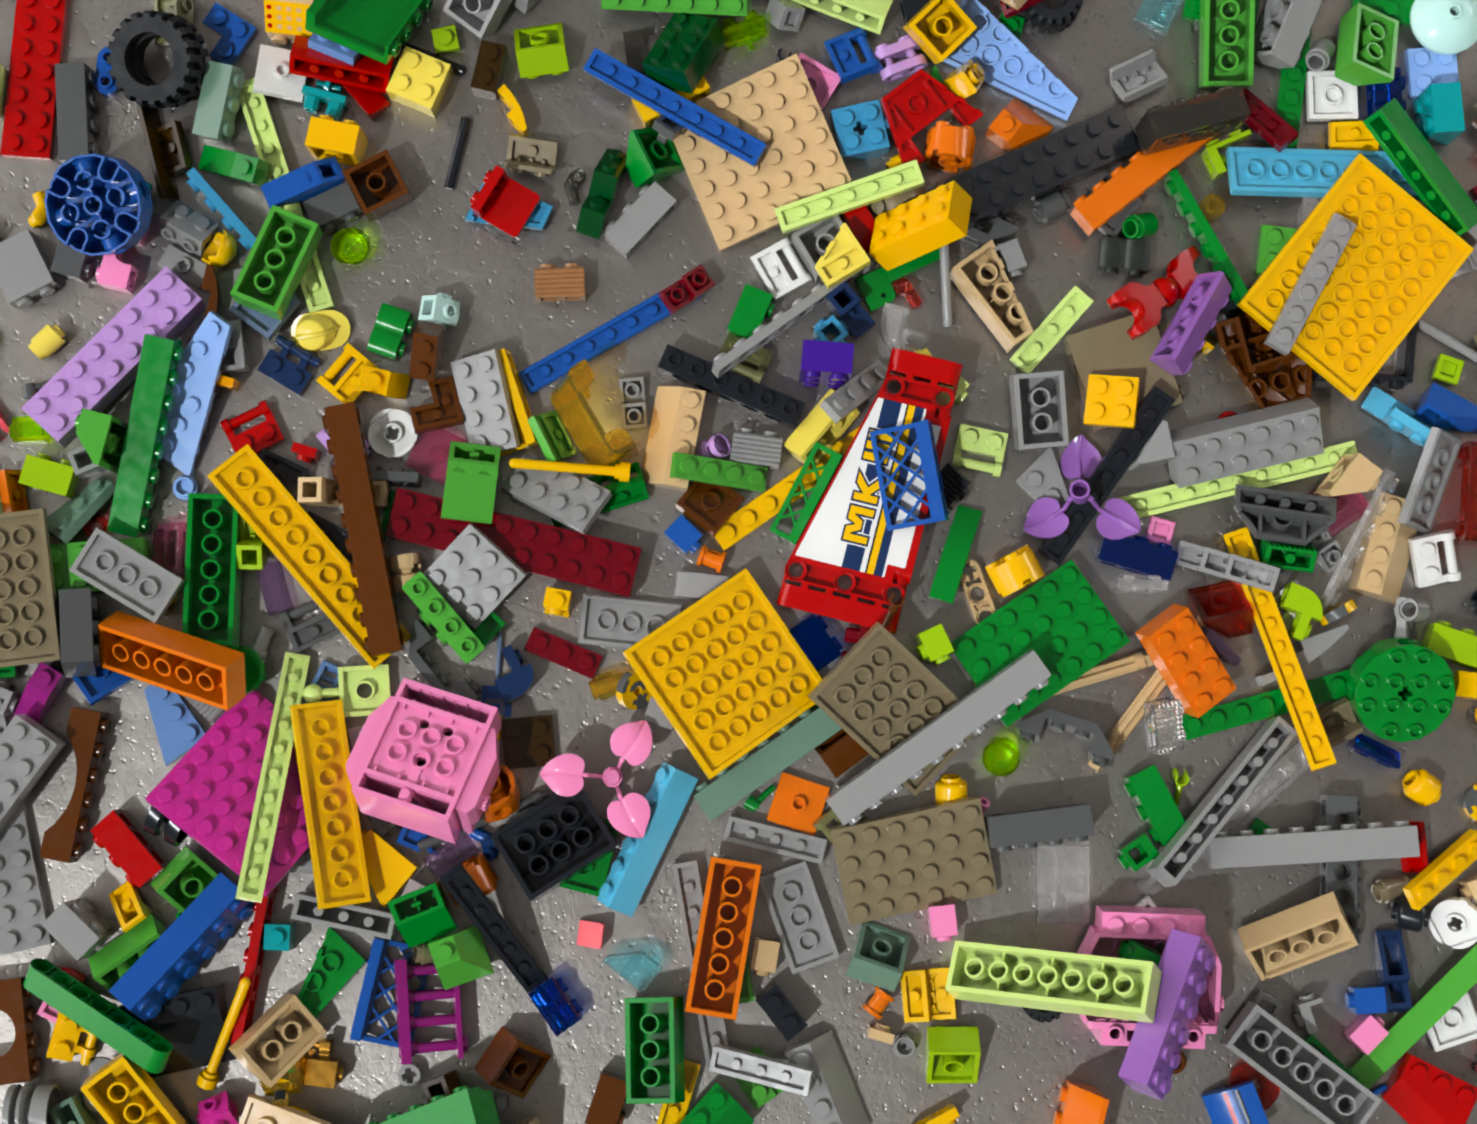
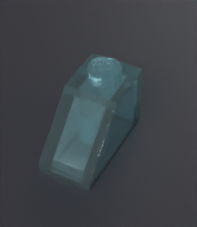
(635, 967)

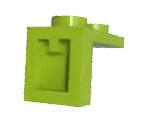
(1216, 162)

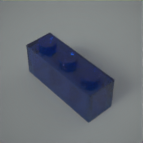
(1138, 556)

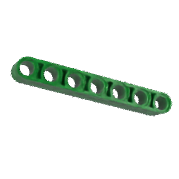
(98, 1015)

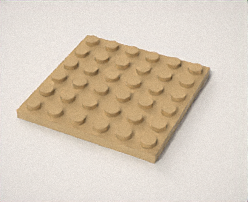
(797, 163)

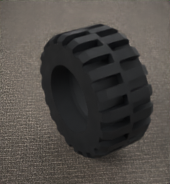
(129, 52)

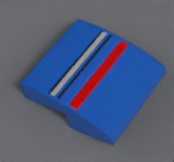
(1235, 1105)

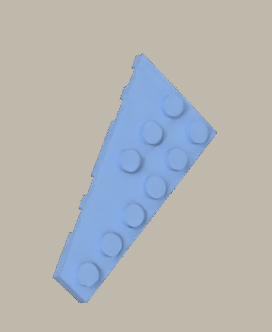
(1010, 64)
(195, 392)

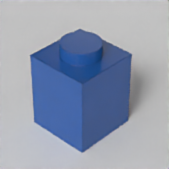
(684, 535)
(1366, 999)

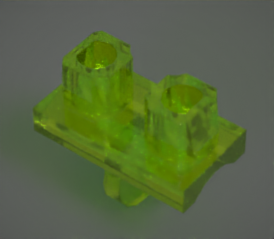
(744, 32)

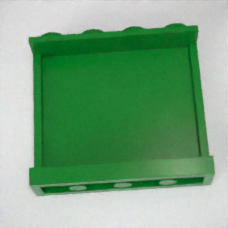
(367, 26)

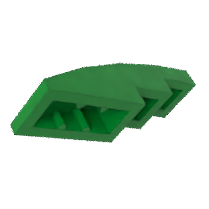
(955, 554)

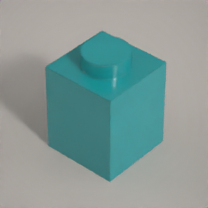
(279, 936)

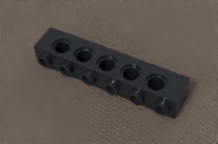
(731, 387)

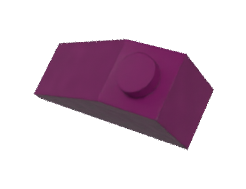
(42, 691)

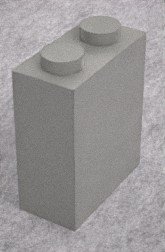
(25, 270)

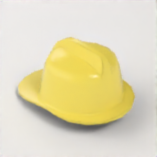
(320, 330)

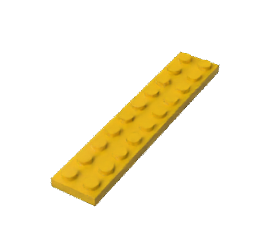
(295, 543)

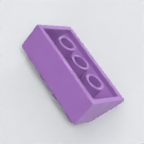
(1192, 322)

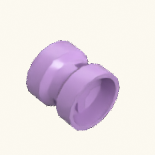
(716, 447)

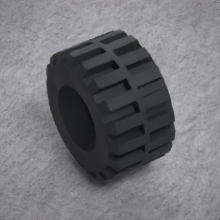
(1052, 19)

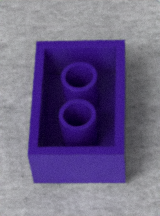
(825, 363)

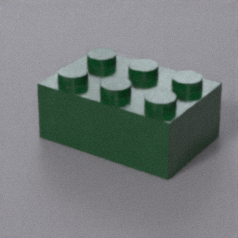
(684, 51)

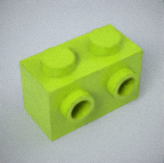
(933, 645)

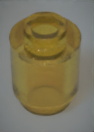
(1216, 203)
(605, 684)

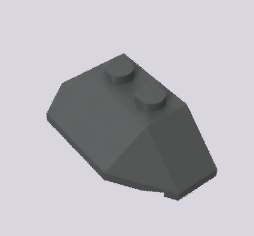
(1284, 514)

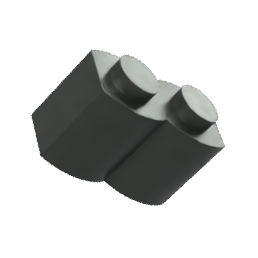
(1124, 256)

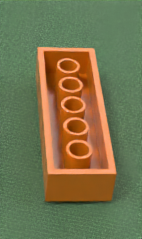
(172, 660)
(723, 937)

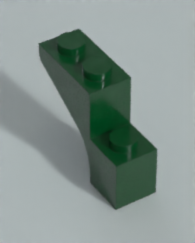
(602, 192)

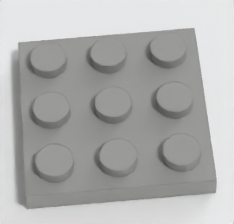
(474, 575)

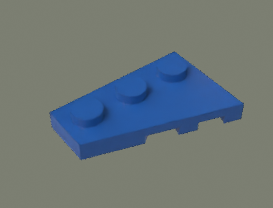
(100, 686)

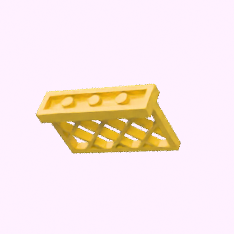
(519, 403)

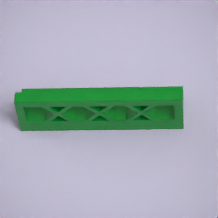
(622, 492)
(815, 497)

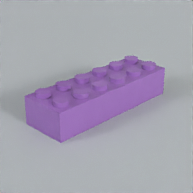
(1157, 1045)

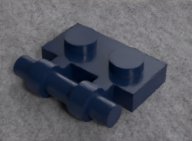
(286, 372)

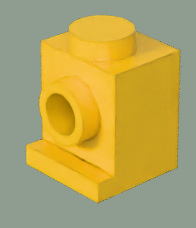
(557, 602)

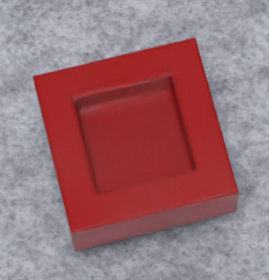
(306, 453)

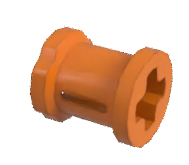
(711, 558)
(878, 1003)

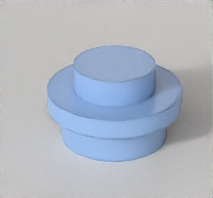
(183, 486)

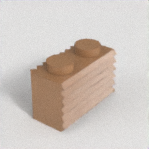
(560, 283)

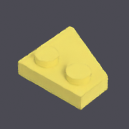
(842, 258)

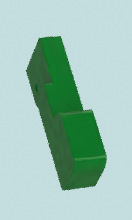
(881, 281)

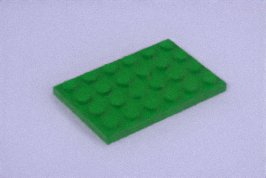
(1054, 618)

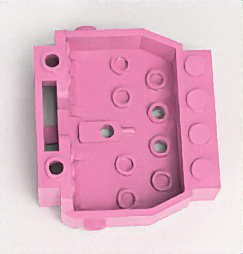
(458, 772)
(1151, 927)

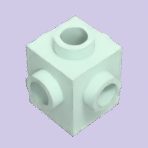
(439, 310)

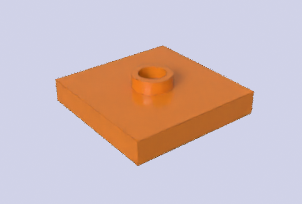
(797, 803)

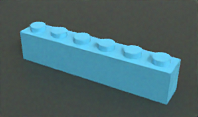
(641, 855)

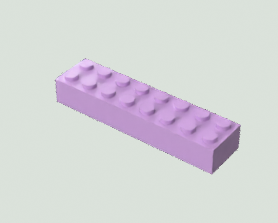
(113, 355)

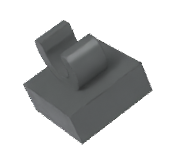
(667, 129)

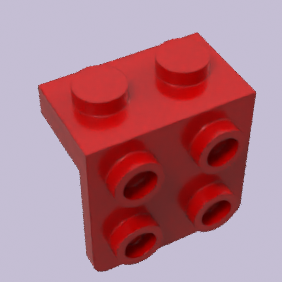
(504, 202)

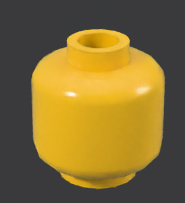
(1422, 787)
(950, 788)

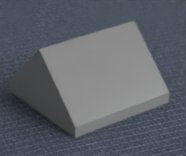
(1156, 450)

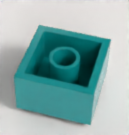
(1440, 113)

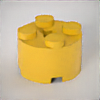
(1014, 571)

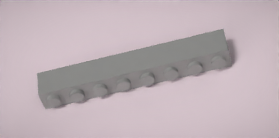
(1221, 801)
(1313, 846)

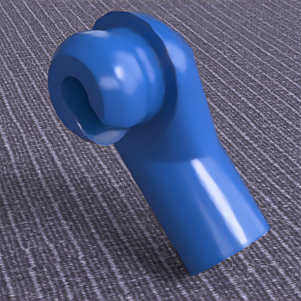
(487, 843)

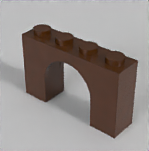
(21, 1061)

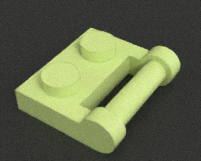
(981, 442)

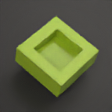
(445, 40)
(1447, 369)

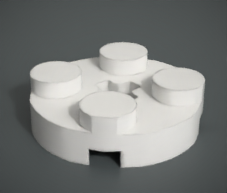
(379, 430)
(1442, 916)

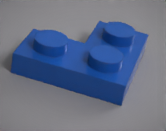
(235, 34)

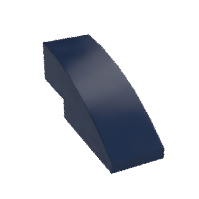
(1392, 969)

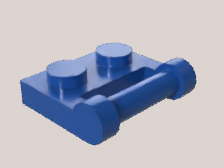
(845, 58)

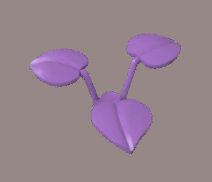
(1078, 461)

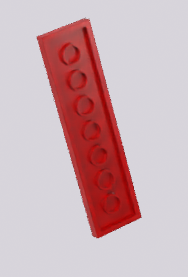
(31, 86)

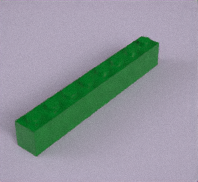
(145, 435)

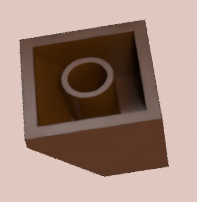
(512, 1062)

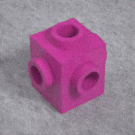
(218, 1110)

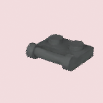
(310, 632)

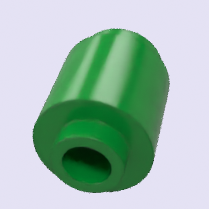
(1140, 225)

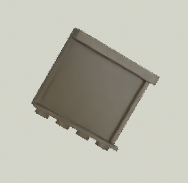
(1112, 352)

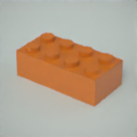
(1186, 660)

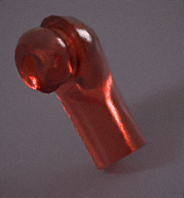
(903, 286)

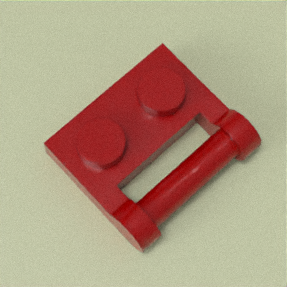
(260, 436)

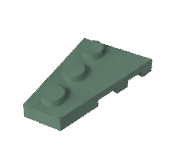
(77, 511)

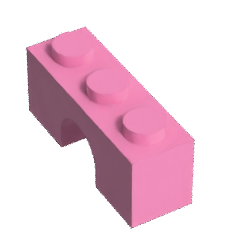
(117, 275)

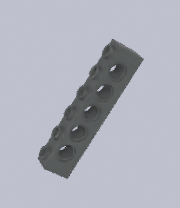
(1330, 808)

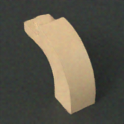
(322, 492)

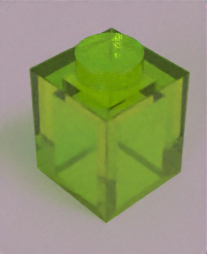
(27, 432)

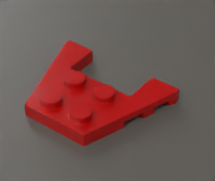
(918, 104)

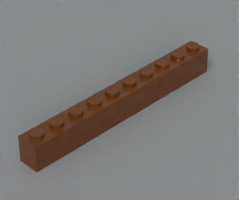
(364, 529)

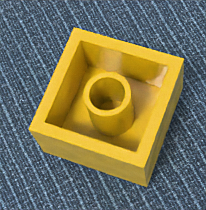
(939, 28)
(336, 139)

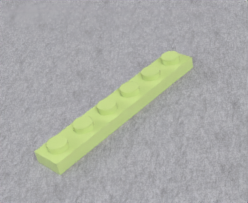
(849, 196)

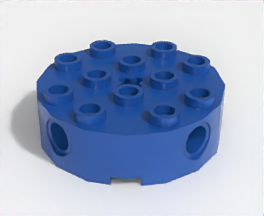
(74, 201)

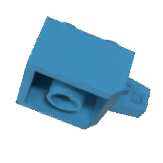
(866, 118)

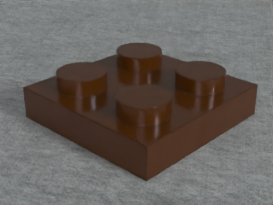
(709, 505)

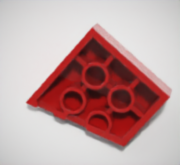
(1427, 1093)

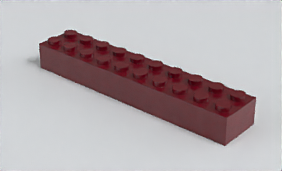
(530, 544)

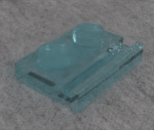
(1157, 14)

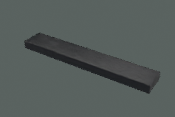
(493, 927)

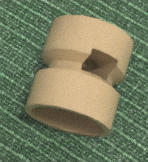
(404, 568)

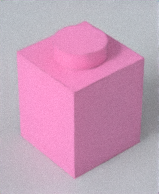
(942, 922)
(1366, 1032)

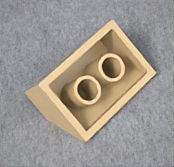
(277, 1039)

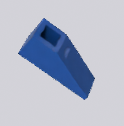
(303, 183)
(1446, 410)

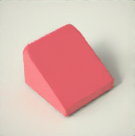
(590, 934)

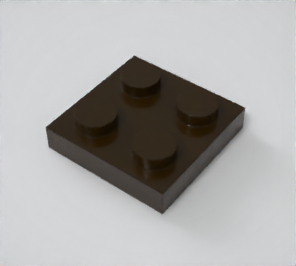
(528, 741)

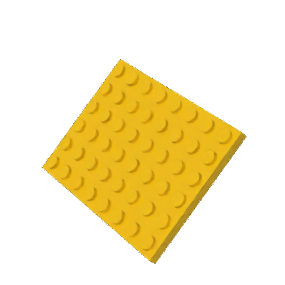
(1379, 285)

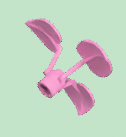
(631, 742)

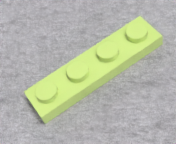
(1051, 330)

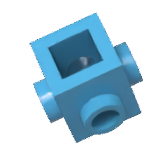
(831, 326)

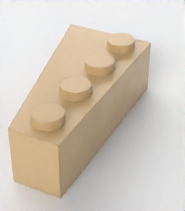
(992, 296)

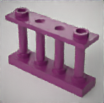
(408, 1022)

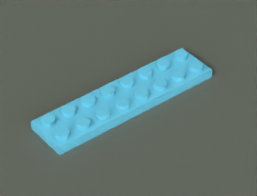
(1298, 171)

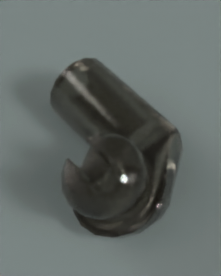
(572, 186)

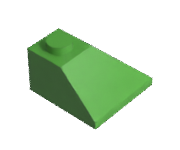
(460, 957)

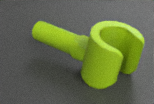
(1180, 782)

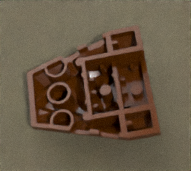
(1264, 371)

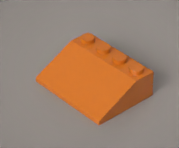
(1080, 1105)

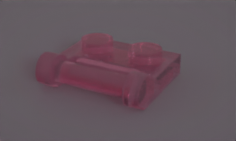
(169, 546)

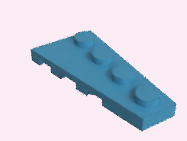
(214, 202)

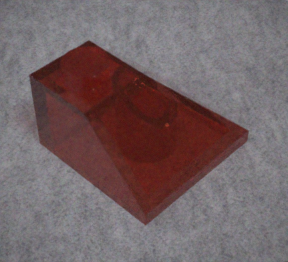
(1223, 608)

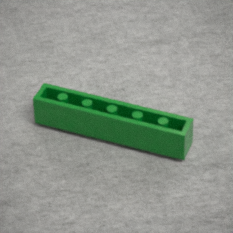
(1422, 167)

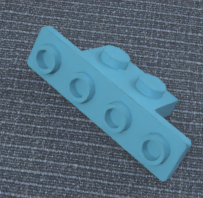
(1397, 416)

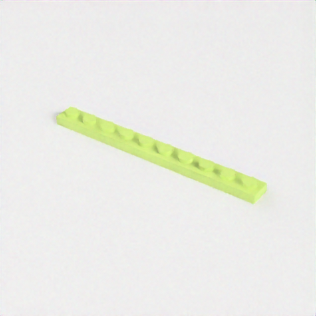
(270, 150)
(1173, 498)
(272, 780)

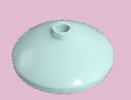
(1442, 31)

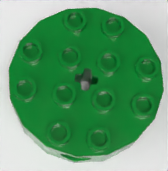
(1400, 689)

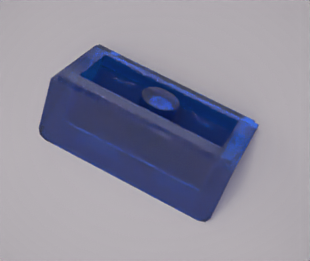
(1375, 751)

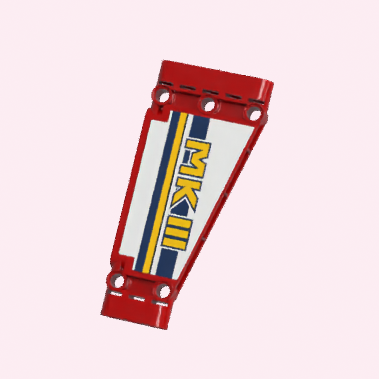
(849, 523)

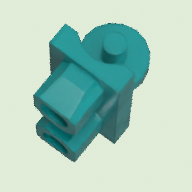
(315, 96)

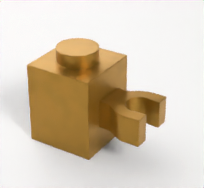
(324, 1069)

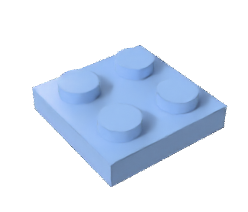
(1428, 68)

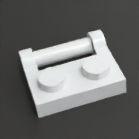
(774, 273)
(1427, 562)

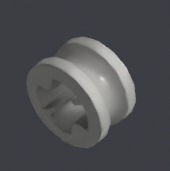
(416, 1079)

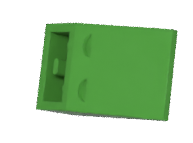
(471, 482)

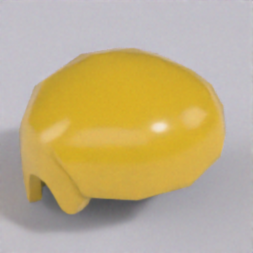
(220, 250)

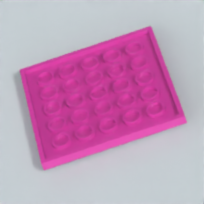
(216, 788)

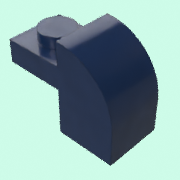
(846, 305)
(517, 682)

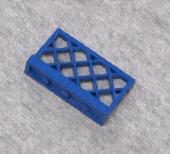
(928, 465)
(369, 990)

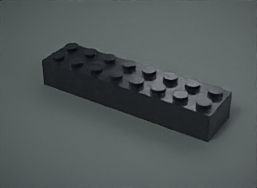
(1048, 164)

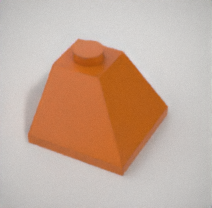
(1017, 127)

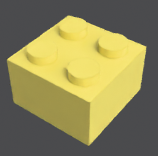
(420, 81)

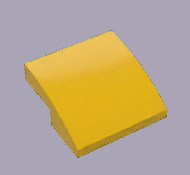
(926, 996)

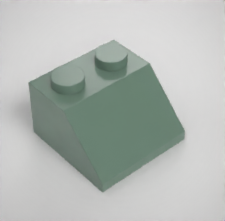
(878, 956)

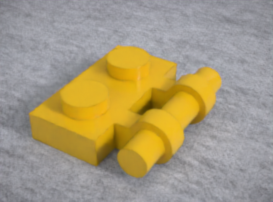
(65, 1041)

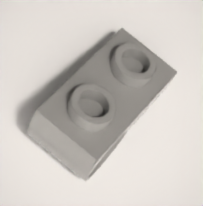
(1406, 622)

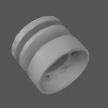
(28, 1105)

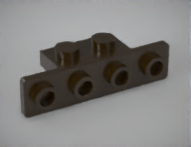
(166, 151)

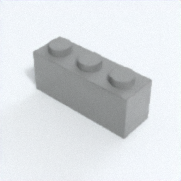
(640, 219)

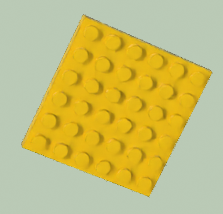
(725, 673)

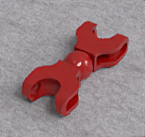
(1163, 292)

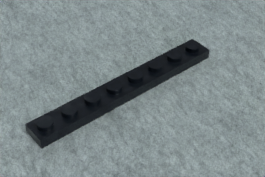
(1109, 472)

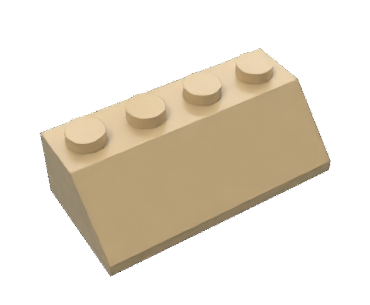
(672, 429)
(1385, 556)
(1297, 936)

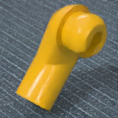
(38, 216)

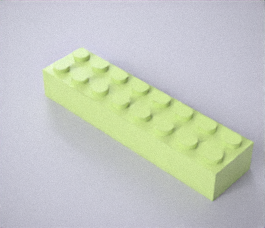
(1054, 981)

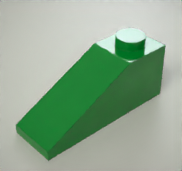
(234, 165)

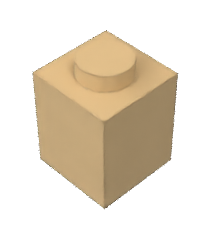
(764, 956)

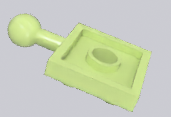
(348, 680)

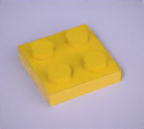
(1111, 401)

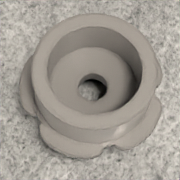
(906, 1052)

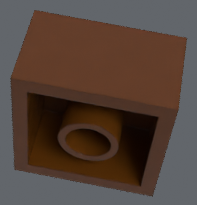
(377, 185)

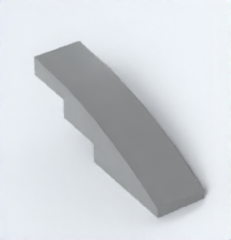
(1227, 566)
(1309, 650)

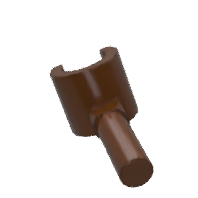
(892, 609)

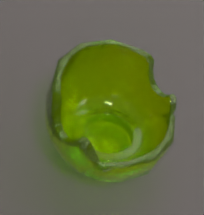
(350, 246)
(1001, 757)

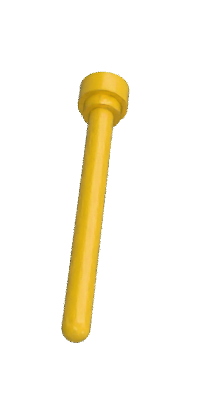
(619, 471)
(209, 1076)

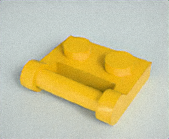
(345, 388)

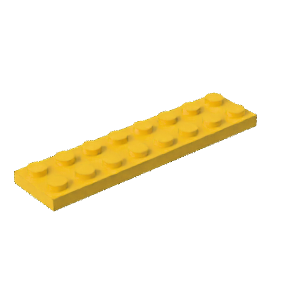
(329, 804)

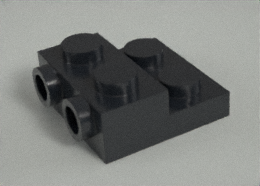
(284, 470)

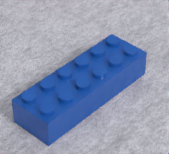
(182, 949)

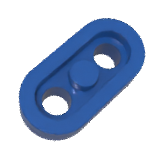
(102, 73)

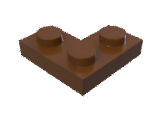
(444, 410)

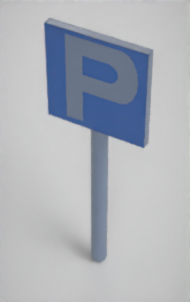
(490, 693)

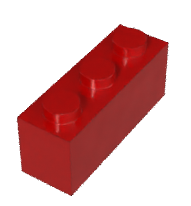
(128, 849)

